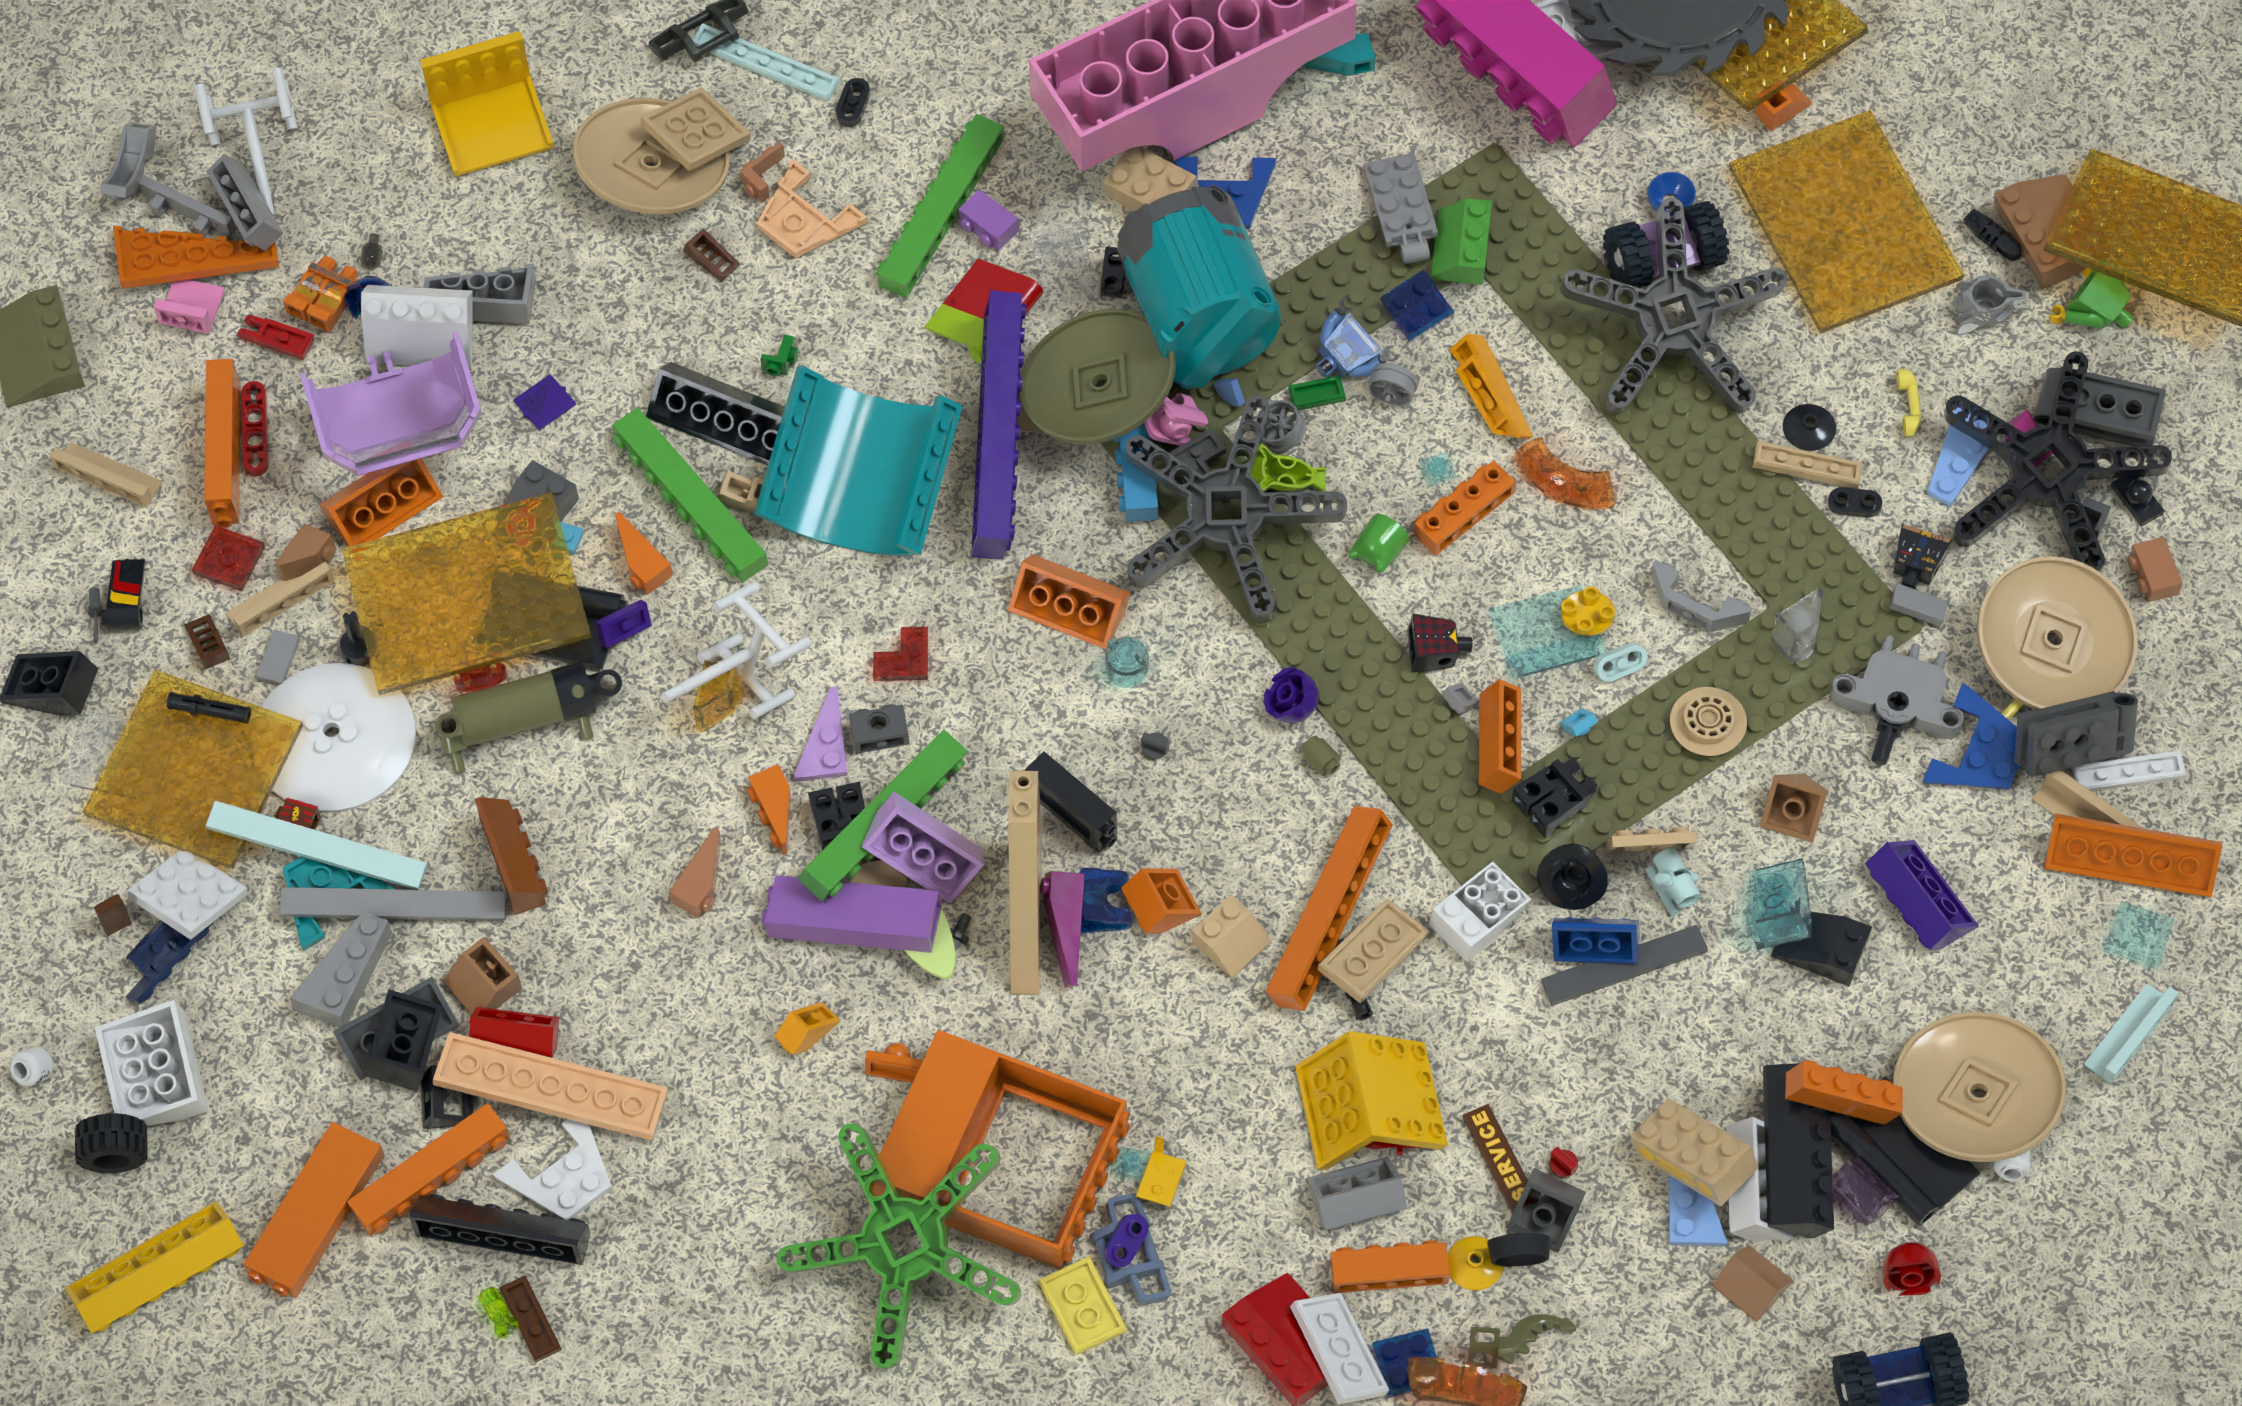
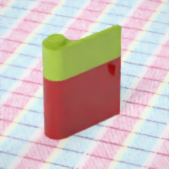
(963, 310)

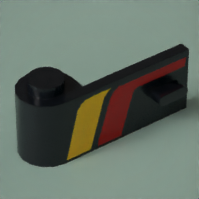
(124, 595)

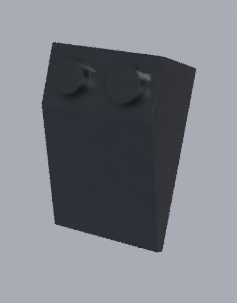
(50, 682)
(1831, 950)
(402, 1040)

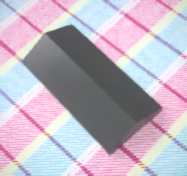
(357, 1036)

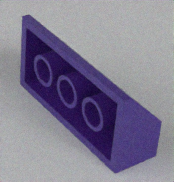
(1920, 894)

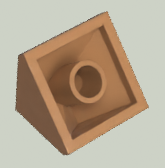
(1794, 806)

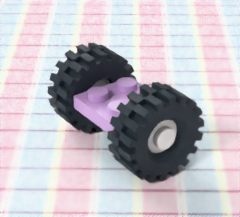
(1633, 247)

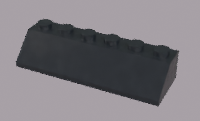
(715, 412)
(1796, 1160)
(500, 1229)

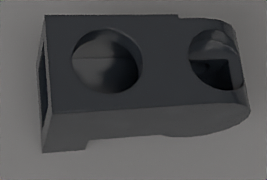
(1112, 274)

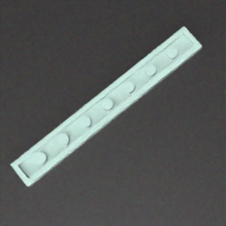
(316, 845)

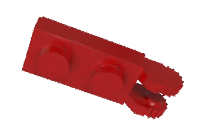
(277, 336)

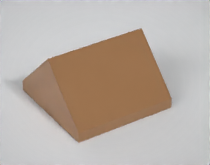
(1752, 1282)

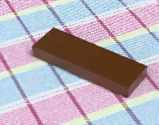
(530, 1319)

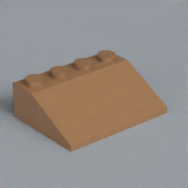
(2029, 214)

